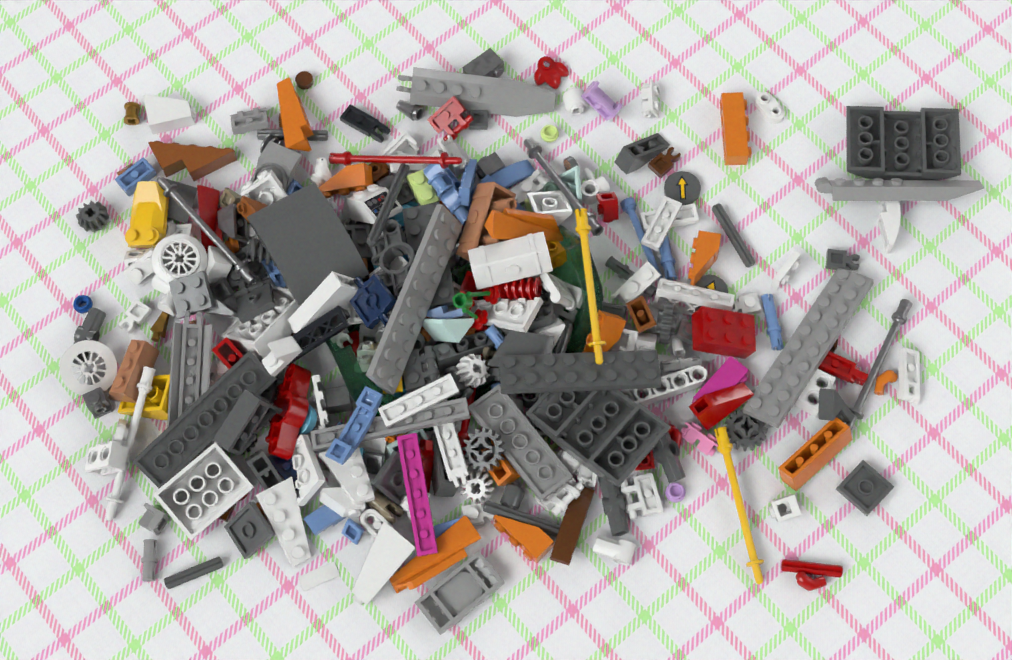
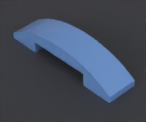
(512, 174)
(357, 426)

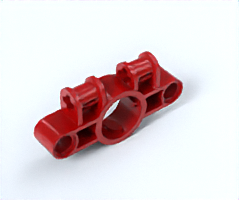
(295, 405)

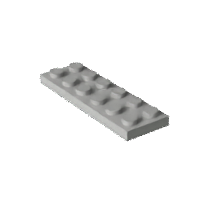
(523, 444)

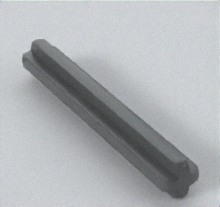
(319, 135)
(733, 235)
(500, 510)

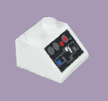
(366, 204)

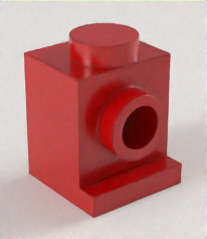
(607, 206)

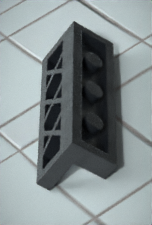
(322, 326)

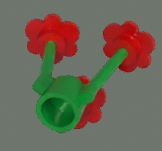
(465, 302)

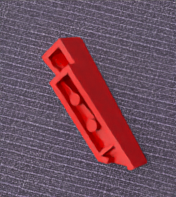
(208, 206)

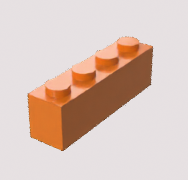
(734, 128)
(815, 453)

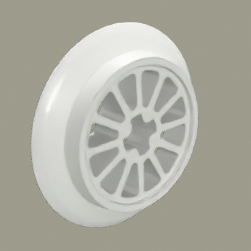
(181, 239)
(93, 347)

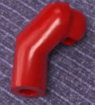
(675, 434)
(808, 583)

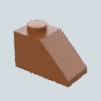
(641, 314)

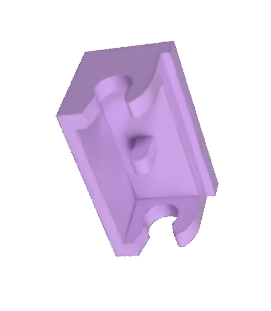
(600, 101)

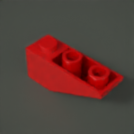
(718, 404)

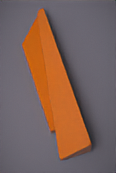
(293, 117)
(519, 223)
(450, 551)

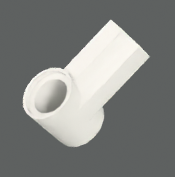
(620, 551)

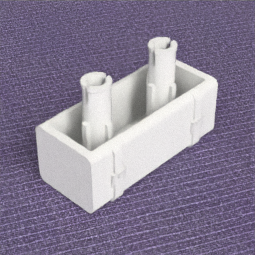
(510, 260)

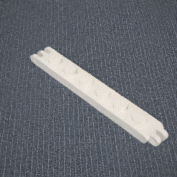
(450, 448)

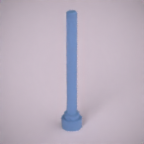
(629, 206)

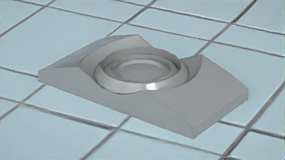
(279, 160)
(459, 593)

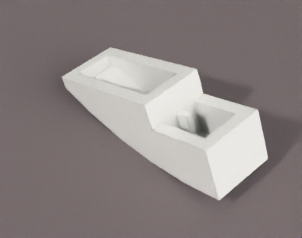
(889, 223)

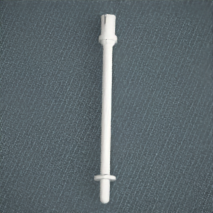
(143, 387)

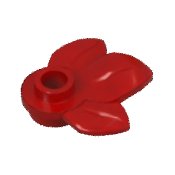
(551, 74)

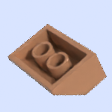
(138, 355)

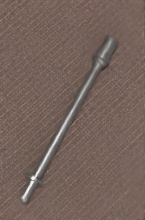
(534, 151)
(241, 267)
(899, 318)

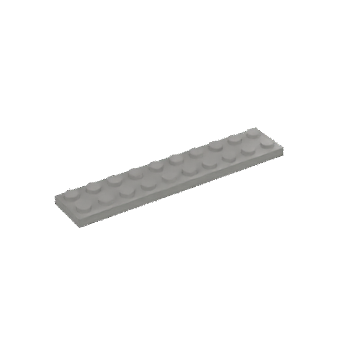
(414, 300)
(807, 347)

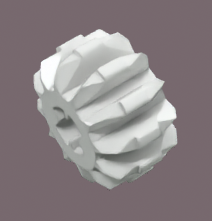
(472, 370)
(484, 487)

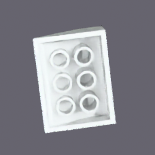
(264, 328)
(203, 491)

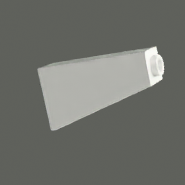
(333, 291)
(383, 560)

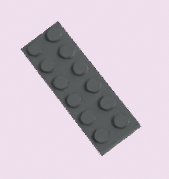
(416, 222)

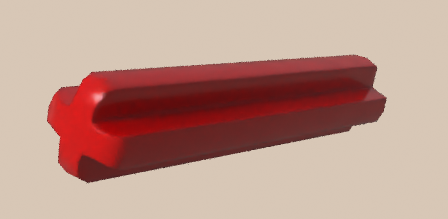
(812, 568)

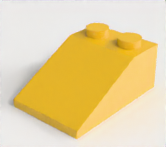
(155, 403)

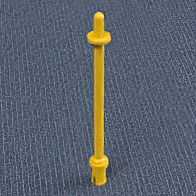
(583, 230)
(725, 448)

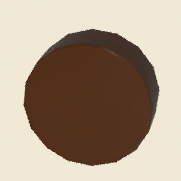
(304, 80)

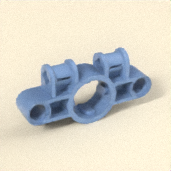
(447, 189)

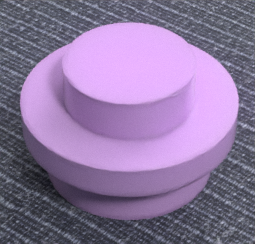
(675, 492)

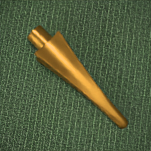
(160, 326)

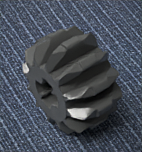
(92, 216)

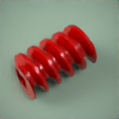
(521, 289)

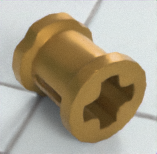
(132, 110)

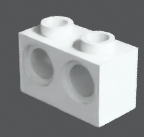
(812, 391)
(106, 458)

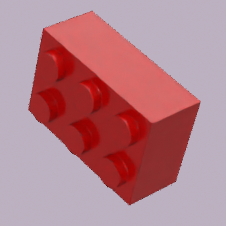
(723, 332)

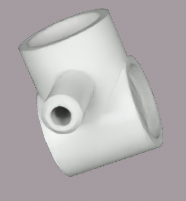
(595, 185)

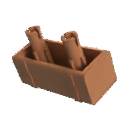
(486, 198)

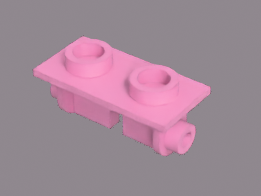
(694, 432)

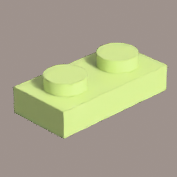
(421, 189)

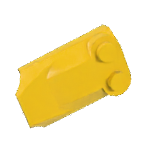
(148, 216)

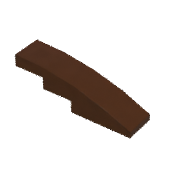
(571, 527)

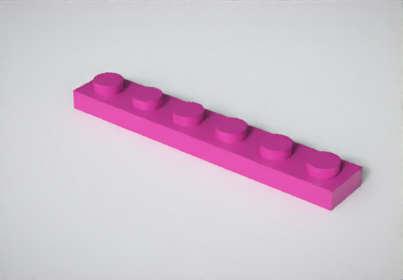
(417, 495)

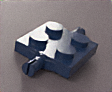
(372, 301)

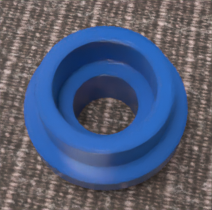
(79, 300)

